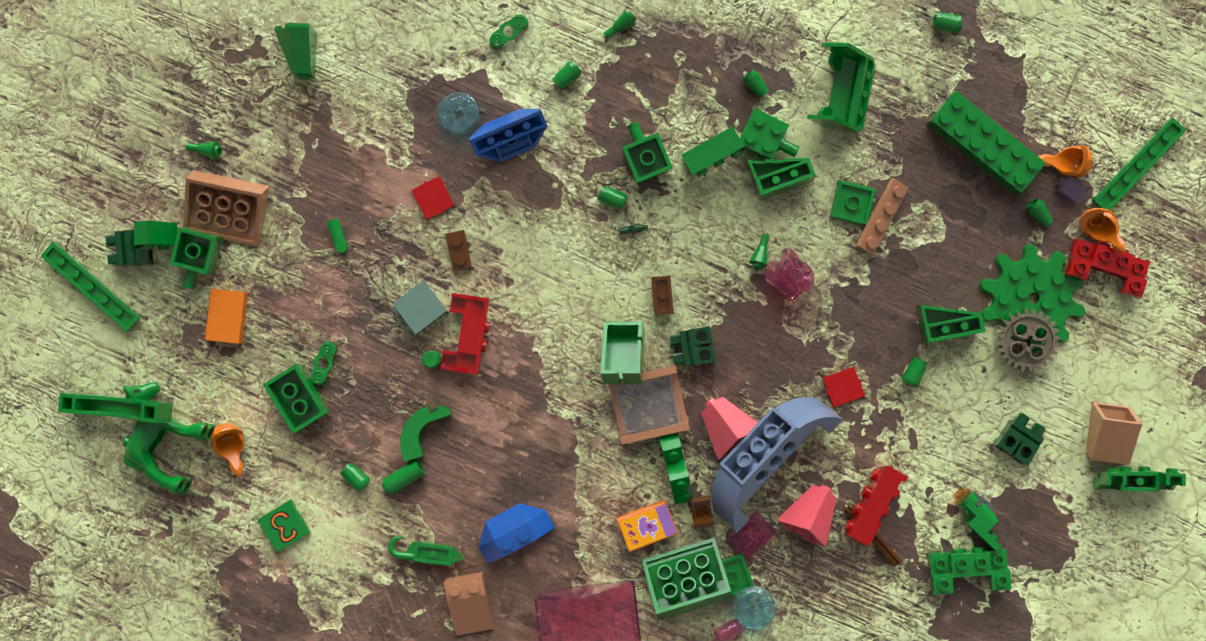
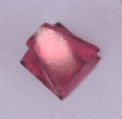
(790, 274)

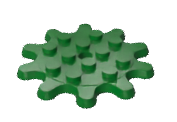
(1030, 276)

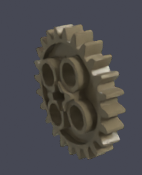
(1031, 323)

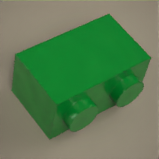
(154, 234)

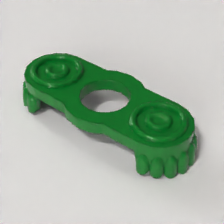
(498, 39)
(326, 351)

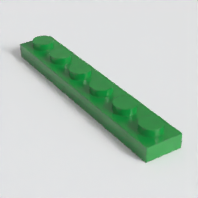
(1139, 164)
(90, 286)

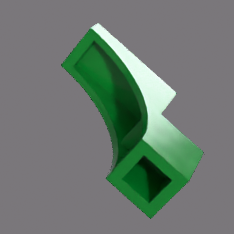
(676, 468)

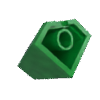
(299, 48)

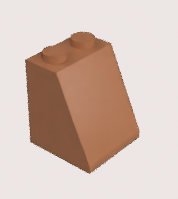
(1112, 433)

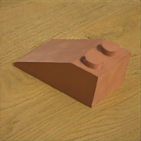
(469, 603)

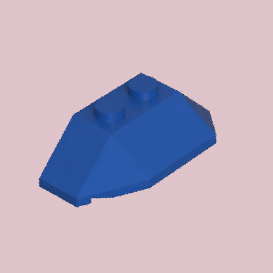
(509, 135)
(513, 530)

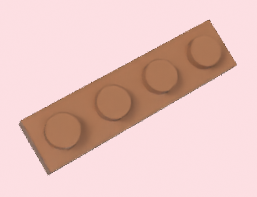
(882, 216)

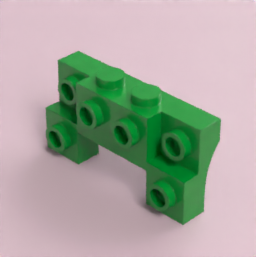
(1139, 480)
(968, 563)

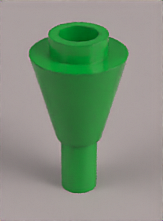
(623, 22)
(211, 149)
(759, 257)

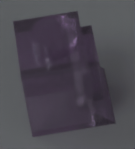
(1070, 190)

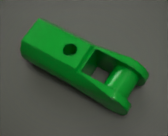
(337, 236)

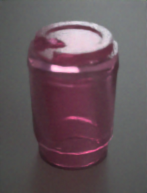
(729, 630)

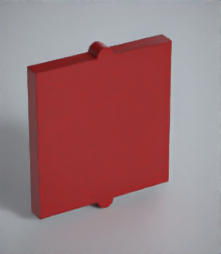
(433, 197)
(843, 386)

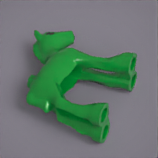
(148, 435)

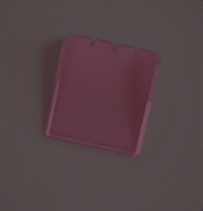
(589, 613)

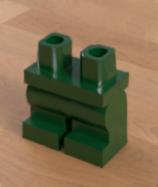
(126, 252)
(692, 347)
(1020, 441)

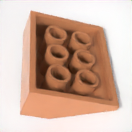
(225, 207)

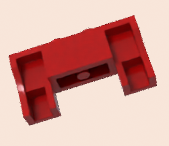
(1105, 259)
(471, 335)

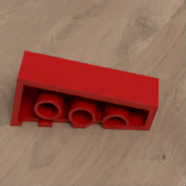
(874, 504)

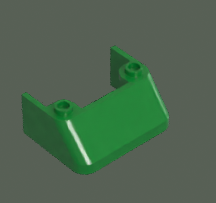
(850, 88)

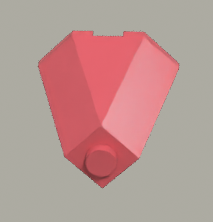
(725, 425)
(811, 515)

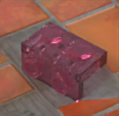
(752, 535)

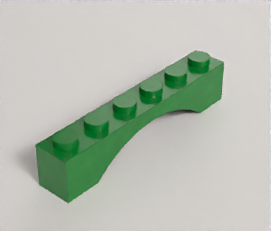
(112, 406)

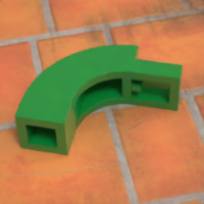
(411, 434)

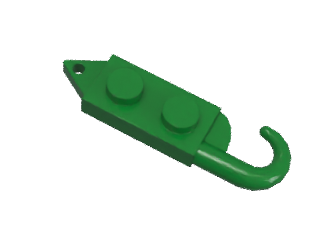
(426, 552)

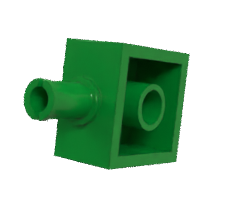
(765, 136)
(646, 155)
(195, 253)

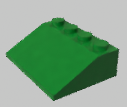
(687, 579)

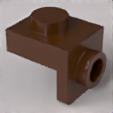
(701, 511)

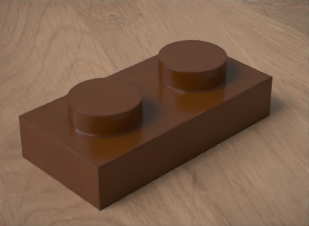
(458, 250)
(662, 295)

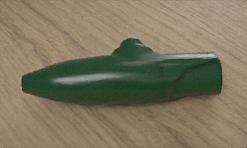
(632, 229)

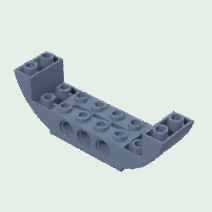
(764, 452)

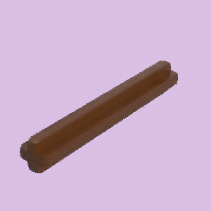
(879, 542)

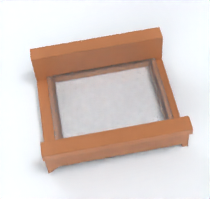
(649, 407)

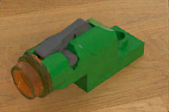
(980, 514)

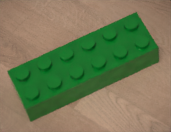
(985, 143)

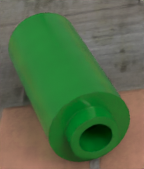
(403, 477)

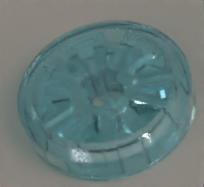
(448, 119)
(765, 607)

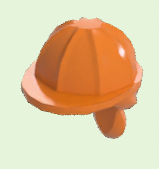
(1071, 161)
(1102, 227)
(228, 444)

